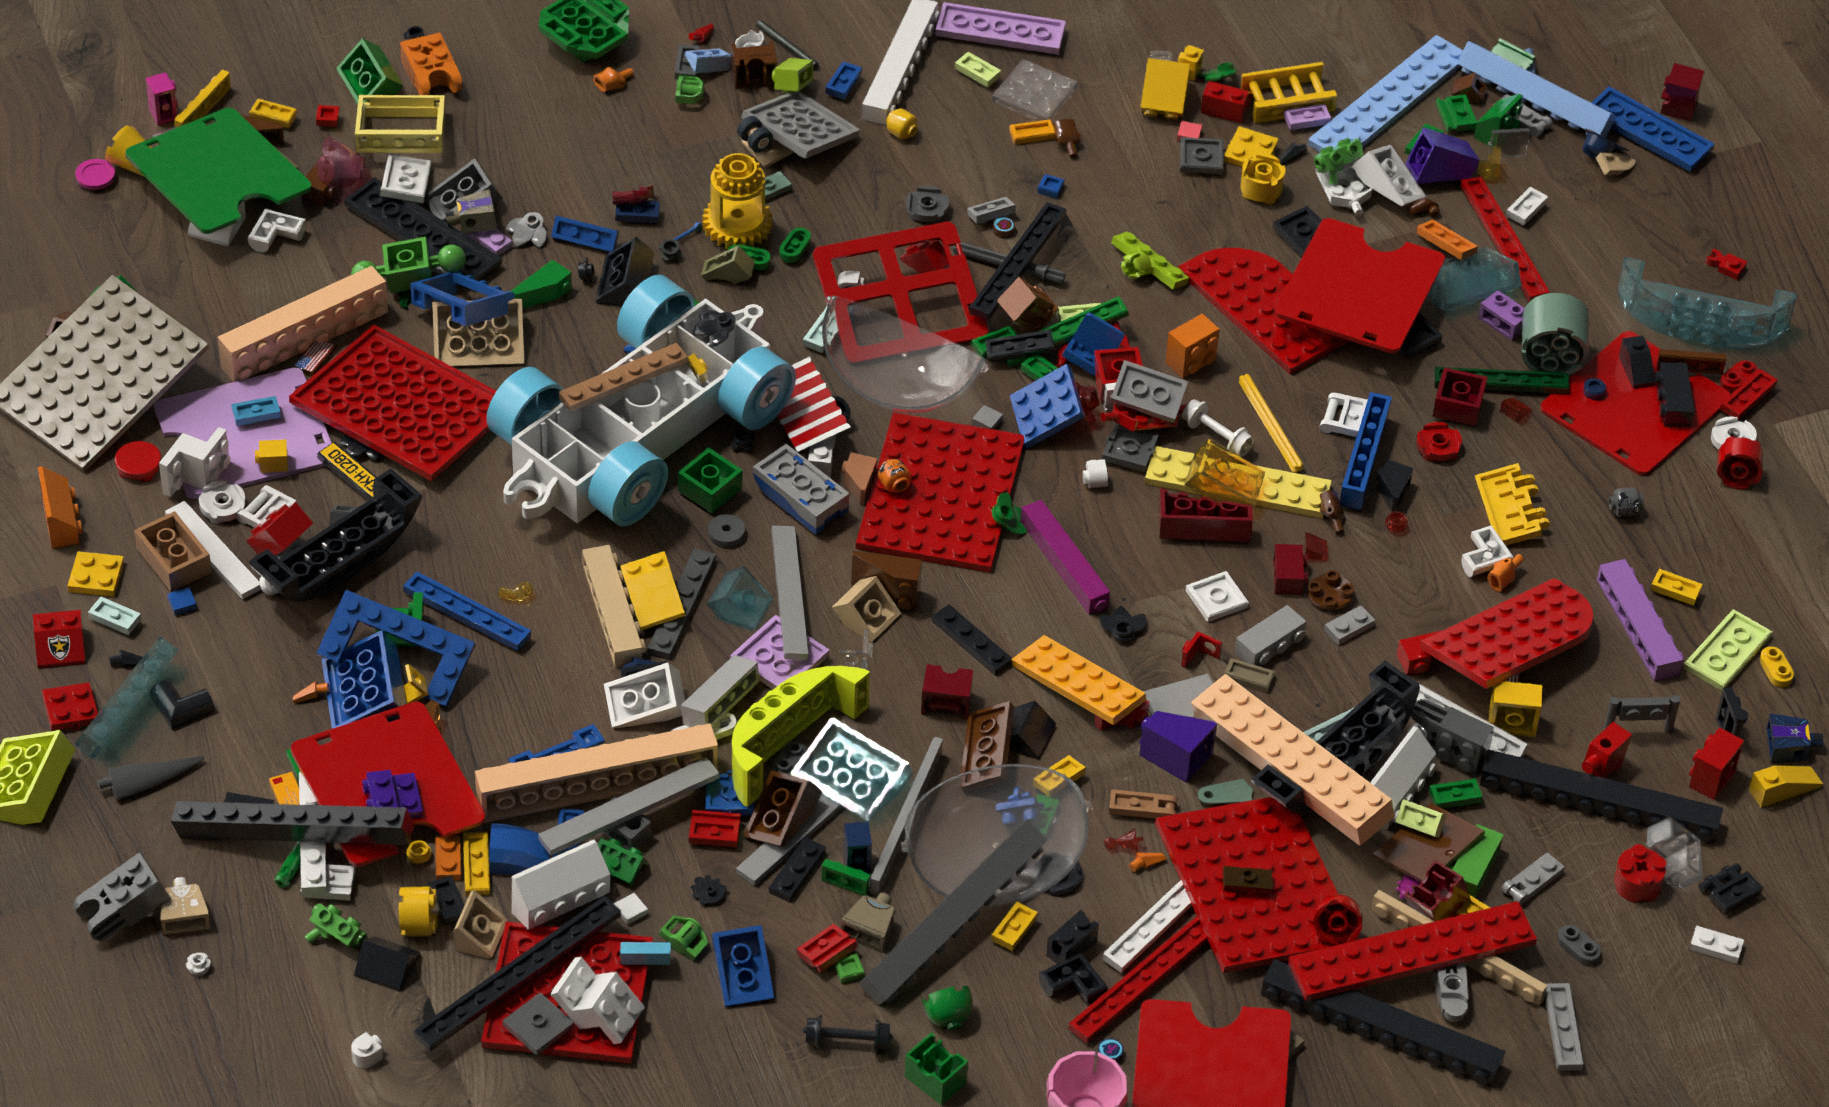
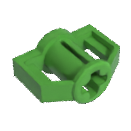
(689, 90)
(682, 939)

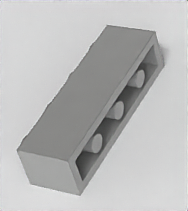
(720, 692)

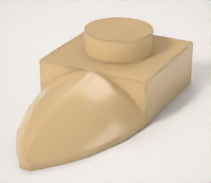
(1614, 163)

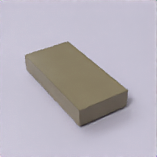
(1250, 675)

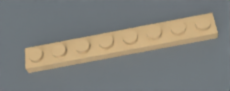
(1490, 967)

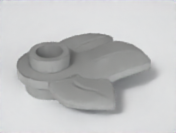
(524, 231)

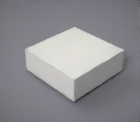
(631, 908)

